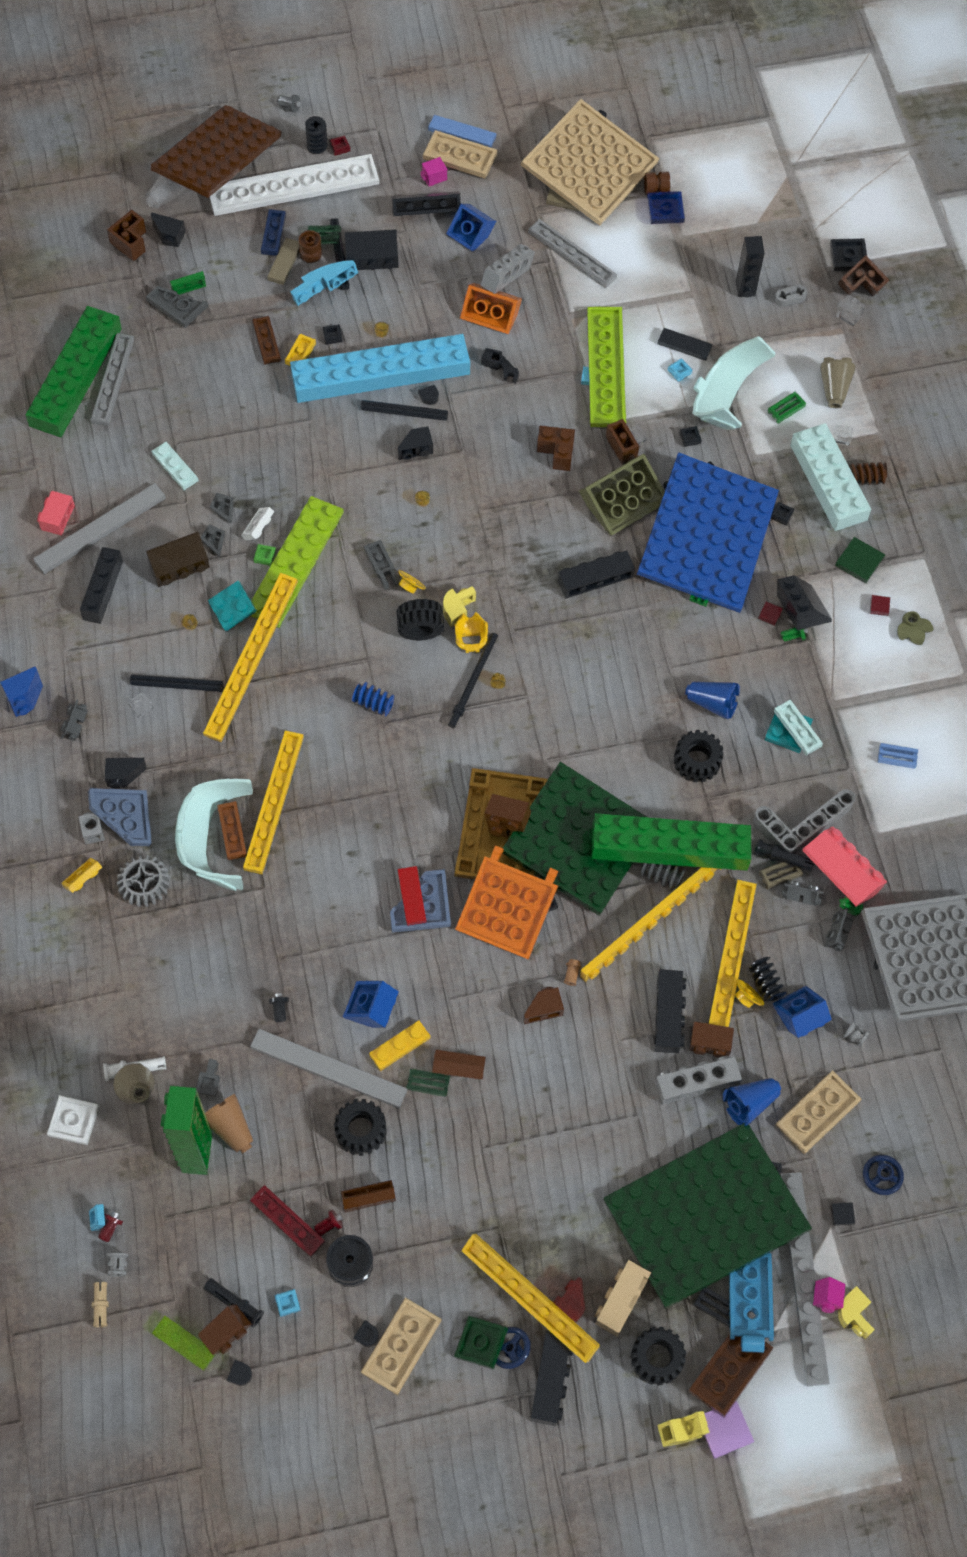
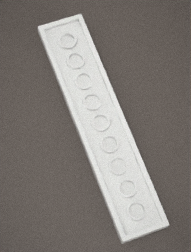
(295, 184)

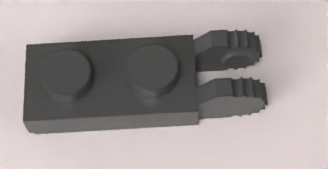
(381, 562)

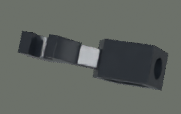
(508, 369)

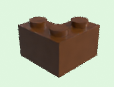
(127, 235)
(864, 273)
(557, 442)
(506, 815)

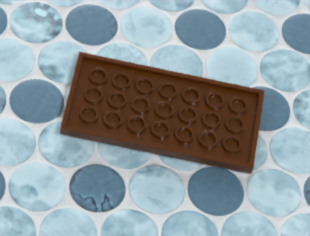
(216, 151)

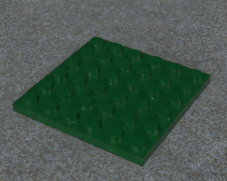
(561, 838)

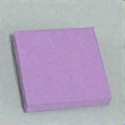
(727, 1433)

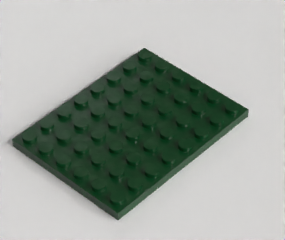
(706, 1214)

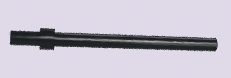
(459, 708)

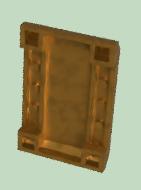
(475, 838)

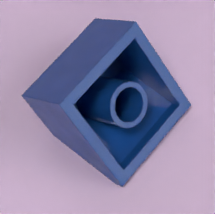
(470, 226)
(23, 691)
(371, 1003)
(802, 1011)

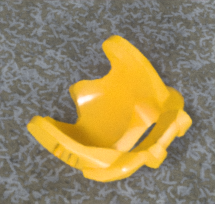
(471, 627)

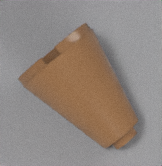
(230, 1124)

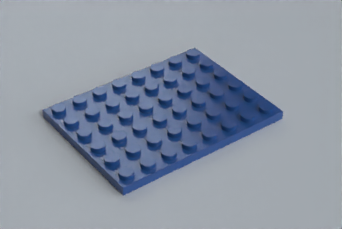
(708, 532)

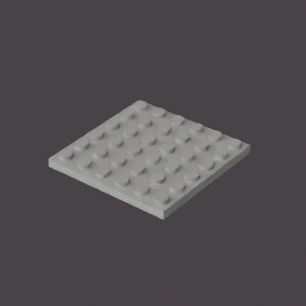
(921, 955)

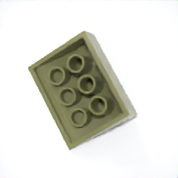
(624, 495)

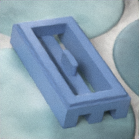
(897, 752)

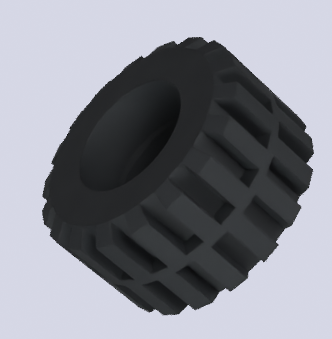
(420, 619)
(698, 742)
(360, 1143)
(671, 1343)

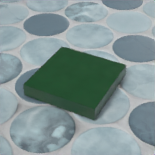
(860, 560)
(481, 1342)

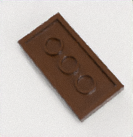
(728, 1375)

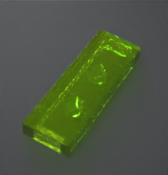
(183, 1342)

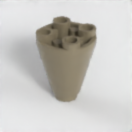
(836, 379)
(130, 1079)

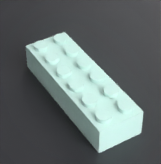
(830, 477)

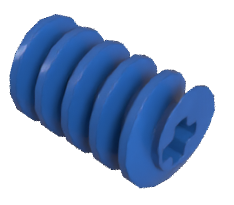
(373, 699)

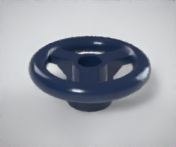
(886, 1168)
(517, 1355)

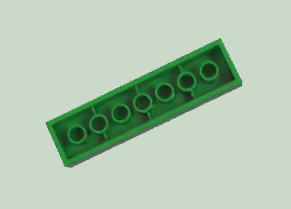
(73, 371)
(671, 842)
(187, 1129)

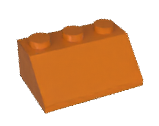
(490, 309)

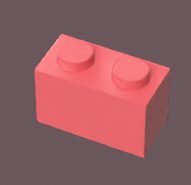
(56, 513)

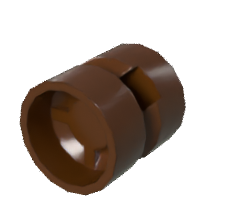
(656, 183)
(310, 246)

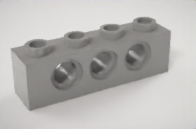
(507, 268)
(670, 1093)

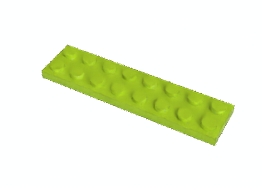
(606, 365)
(300, 550)

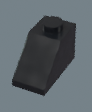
(168, 229)
(122, 771)

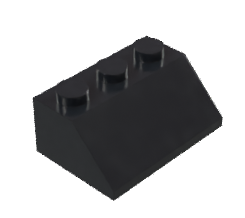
(372, 249)
(801, 603)

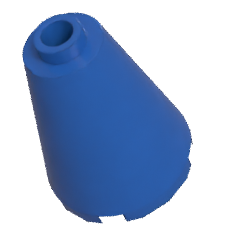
(715, 696)
(750, 1099)

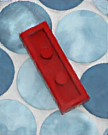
(411, 895)

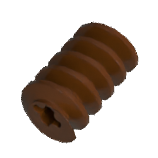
(869, 472)

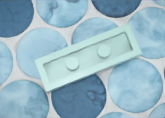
(174, 466)
(798, 727)

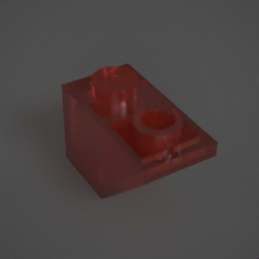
(572, 1301)

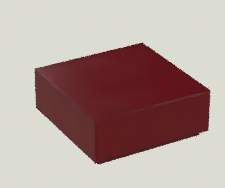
(339, 145)
(880, 605)
(770, 613)

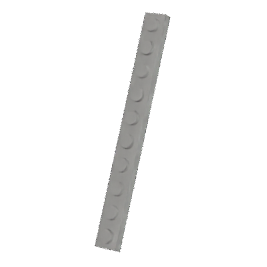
(804, 1286)

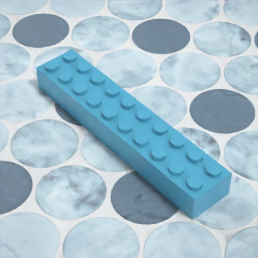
(380, 368)

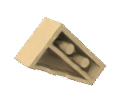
(622, 1298)

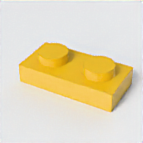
(301, 349)
(81, 875)

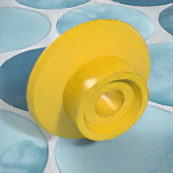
(409, 582)
(747, 994)

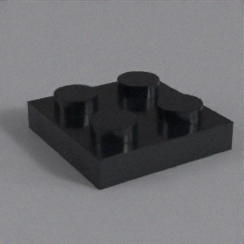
(847, 253)

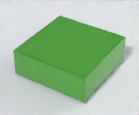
(264, 554)

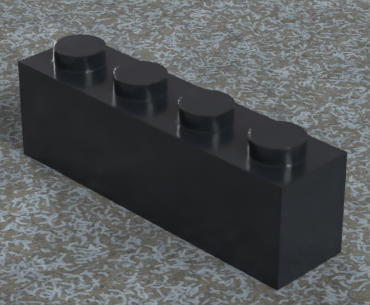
(425, 203)
(750, 266)
(596, 574)
(101, 585)
(669, 1011)
(550, 1381)

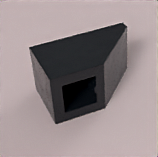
(416, 444)

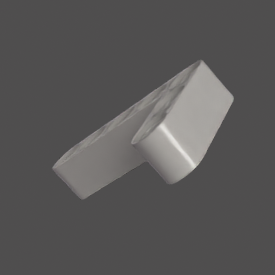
(806, 826)

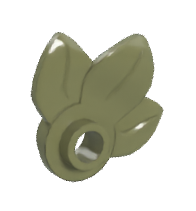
(916, 630)

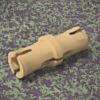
(100, 1304)

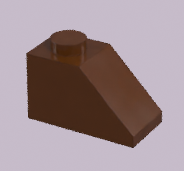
(545, 1006)

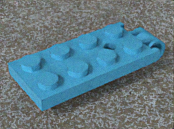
(752, 1292)

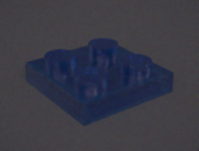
(666, 207)

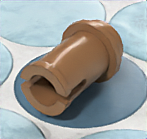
(572, 972)

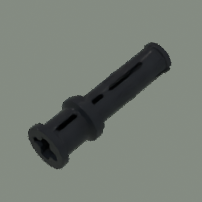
(775, 853)
(228, 1298)

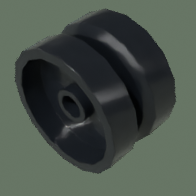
(337, 1258)

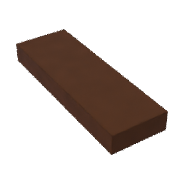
(266, 340)

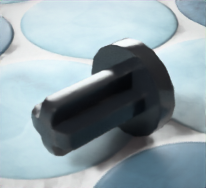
(279, 1007)

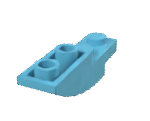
(326, 276)

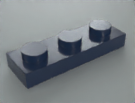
(273, 232)

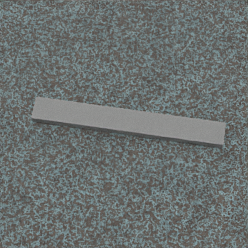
(99, 528)
(329, 1068)

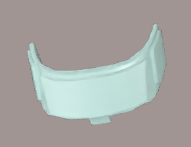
(724, 379)
(194, 824)

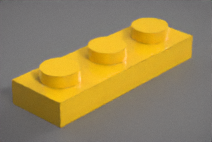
(399, 1045)

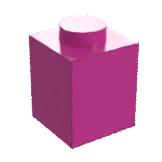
(434, 171)
(829, 1294)

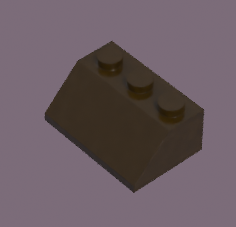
(177, 559)

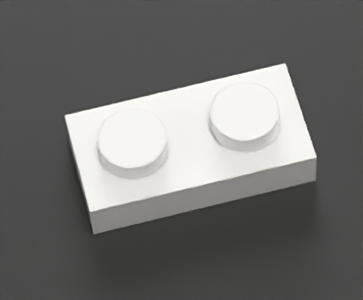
(257, 523)

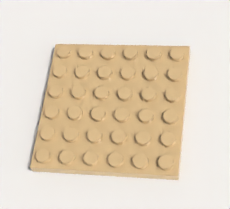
(590, 162)

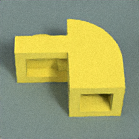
(454, 604)
(854, 1304)
(683, 1429)

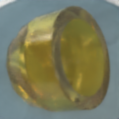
(381, 329)
(422, 498)
(189, 617)
(498, 681)

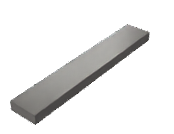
(572, 253)
(112, 379)

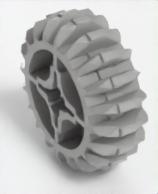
(127, 881)

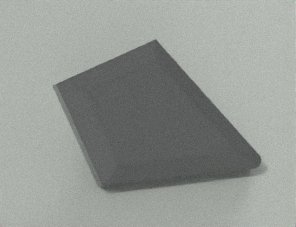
(223, 506)
(213, 539)

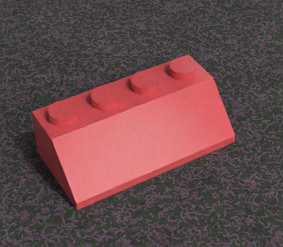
(845, 866)

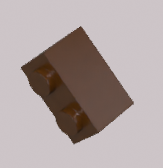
(622, 441)
(711, 1039)
(224, 1330)

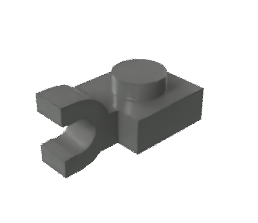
(209, 1082)

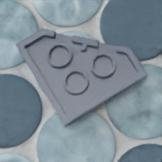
(123, 812)
(435, 903)

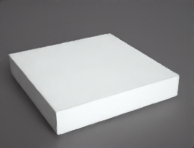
(73, 1120)

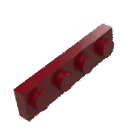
(287, 1221)

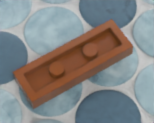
(232, 830)

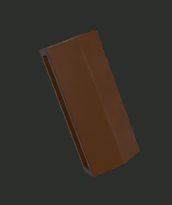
(458, 1064)
(368, 1196)

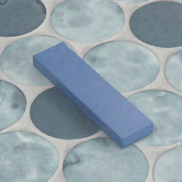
(462, 131)

